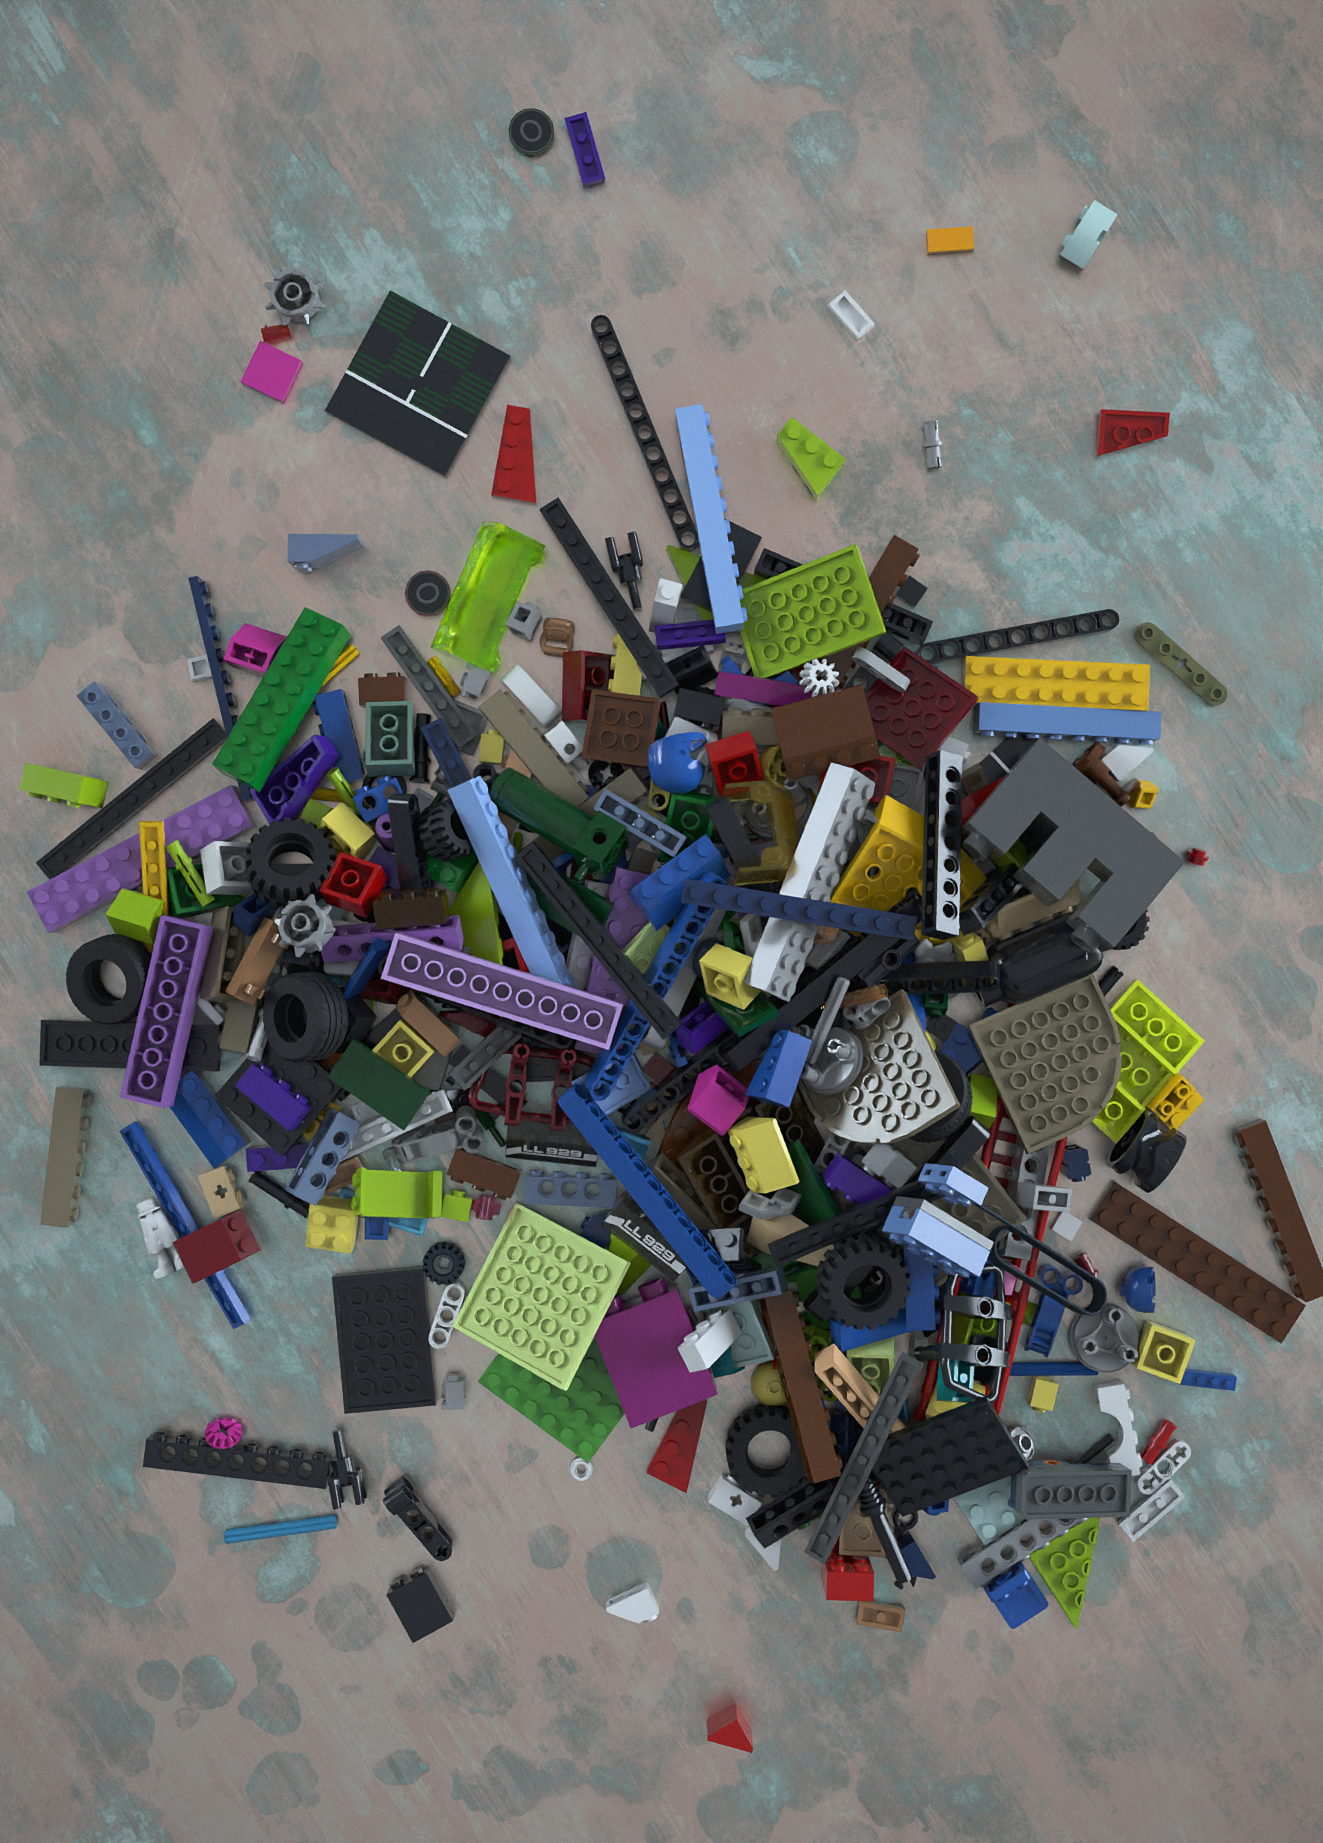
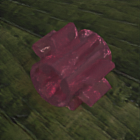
(485, 1207)

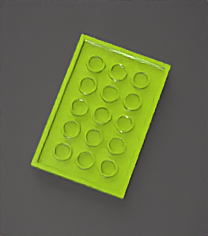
(809, 613)

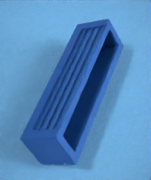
(1209, 1379)

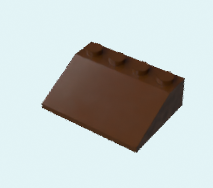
(825, 731)

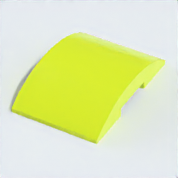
(1151, 1049)

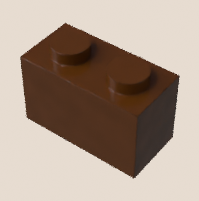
(382, 689)

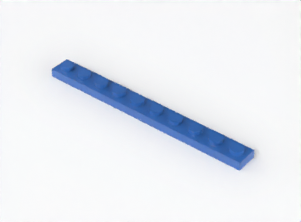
(181, 1217)

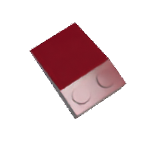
(216, 1246)

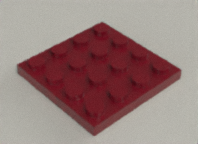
(923, 715)

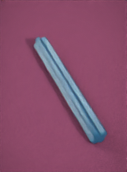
(280, 1529)

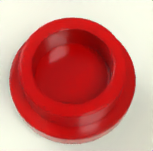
(1197, 856)

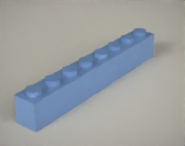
(1067, 722)

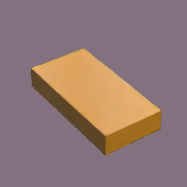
(950, 240)

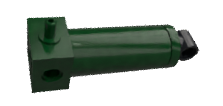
(593, 840)

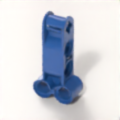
(1049, 1312)

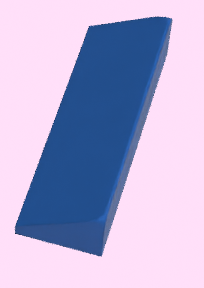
(366, 968)

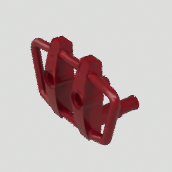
(517, 1073)

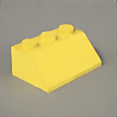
(762, 1154)

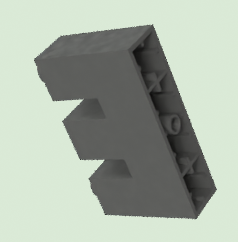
(1082, 833)

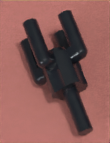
(627, 566)
(344, 1474)

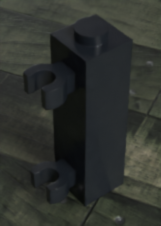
(493, 1083)

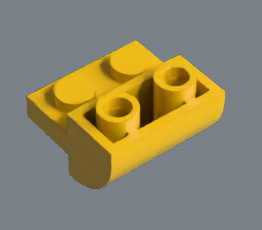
(1175, 1102)

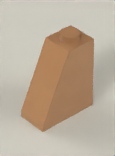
(428, 1022)

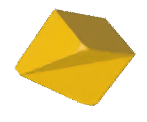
(1144, 795)

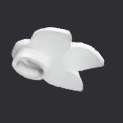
(928, 954)

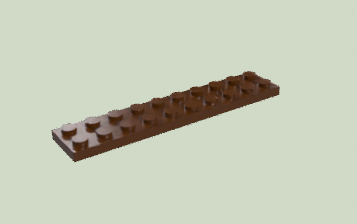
(1196, 1261)

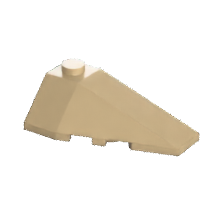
(771, 1229)

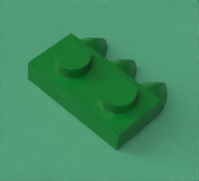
(733, 936)

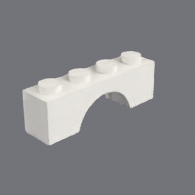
(1112, 1399)

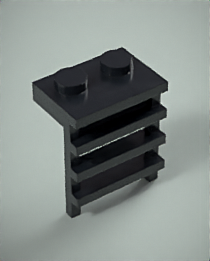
(729, 1246)

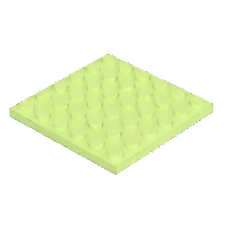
(541, 1296)

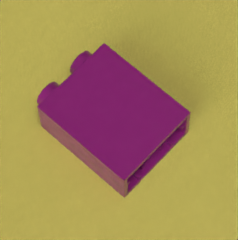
(643, 1356)

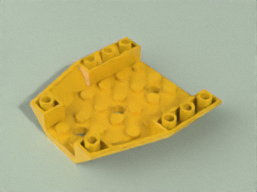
(897, 850)

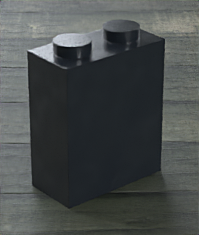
(420, 1603)

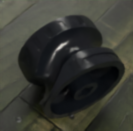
(1147, 1152)

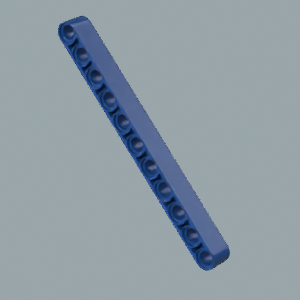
(654, 974)
(647, 1191)

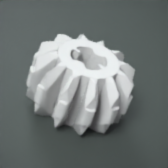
(815, 670)

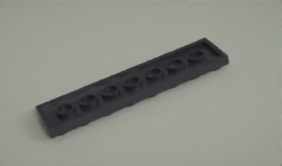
(108, 1046)

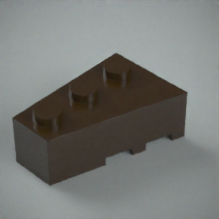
(410, 908)

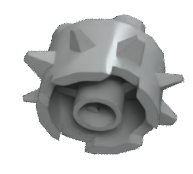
(282, 291)
(305, 925)

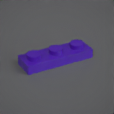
(584, 149)
(687, 635)

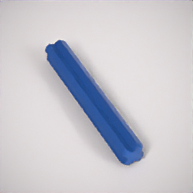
(1050, 1369)

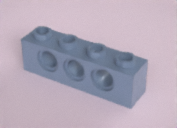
(117, 725)
(641, 823)
(312, 1163)
(535, 1195)
(749, 1287)

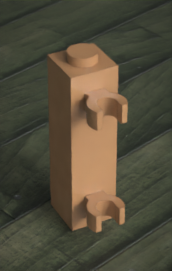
(257, 963)

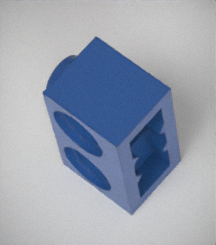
(380, 802)

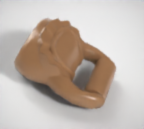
(557, 630)

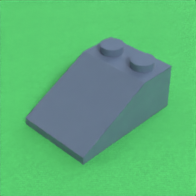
(319, 550)

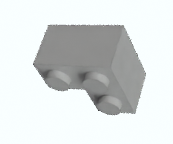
(889, 1163)

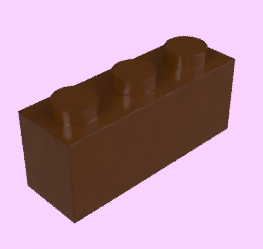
(484, 1173)

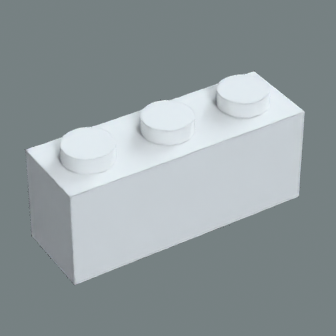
(709, 1340)

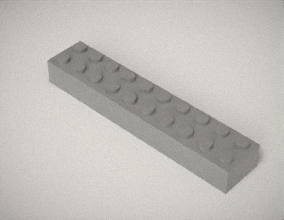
(811, 876)

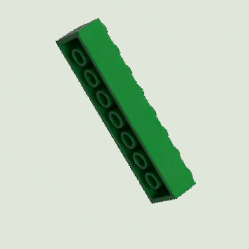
(281, 699)

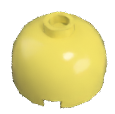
(773, 766)
(767, 1385)

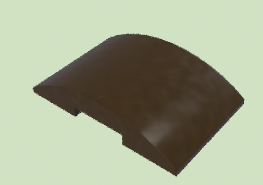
(714, 1166)

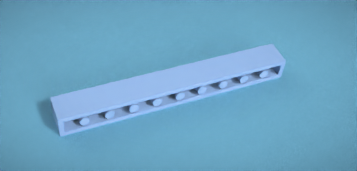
(709, 519)
(509, 881)

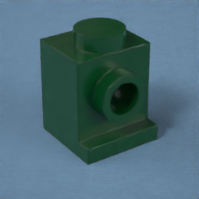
(935, 1010)

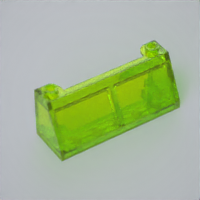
(486, 595)

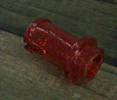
(275, 332)

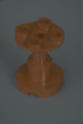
(1097, 772)

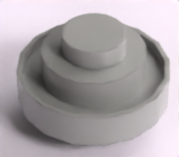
(1024, 1441)

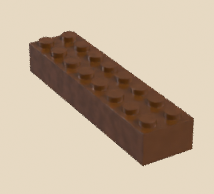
(800, 1387)

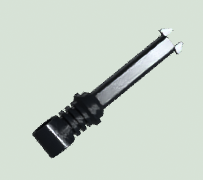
(873, 1506)

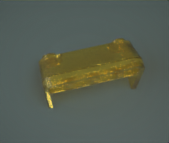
(776, 859)

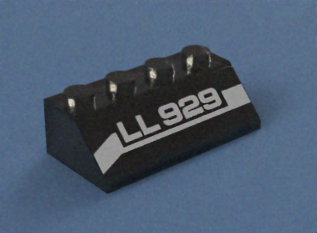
(538, 1143)
(638, 1232)

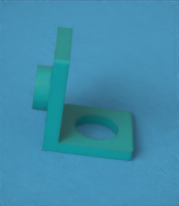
(724, 1365)

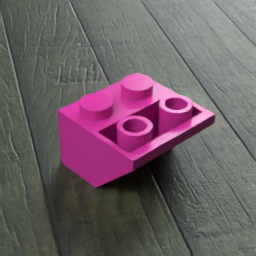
(253, 649)
(717, 1099)

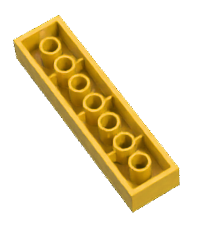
(1057, 682)

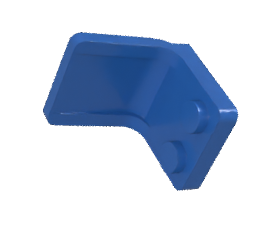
(1016, 1595)

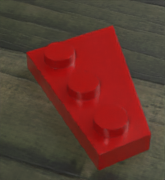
(1129, 428)

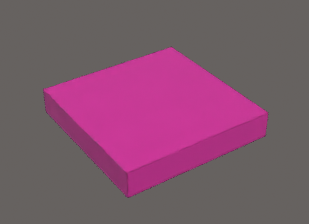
(271, 371)

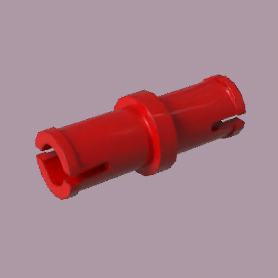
(1158, 1441)

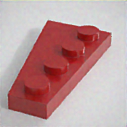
(515, 463)
(678, 1447)

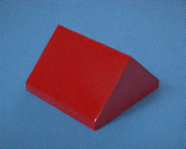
(730, 1729)

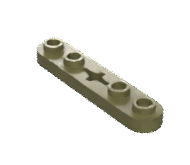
(1163, 649)

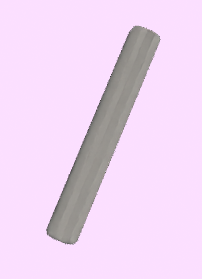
(827, 1018)

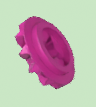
(218, 1439)

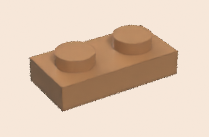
(343, 1174)
(880, 1616)

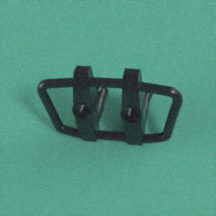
(965, 1353)

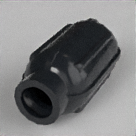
(1038, 962)

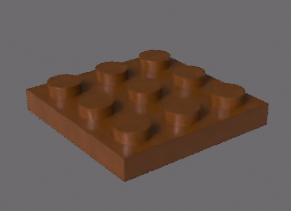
(620, 728)

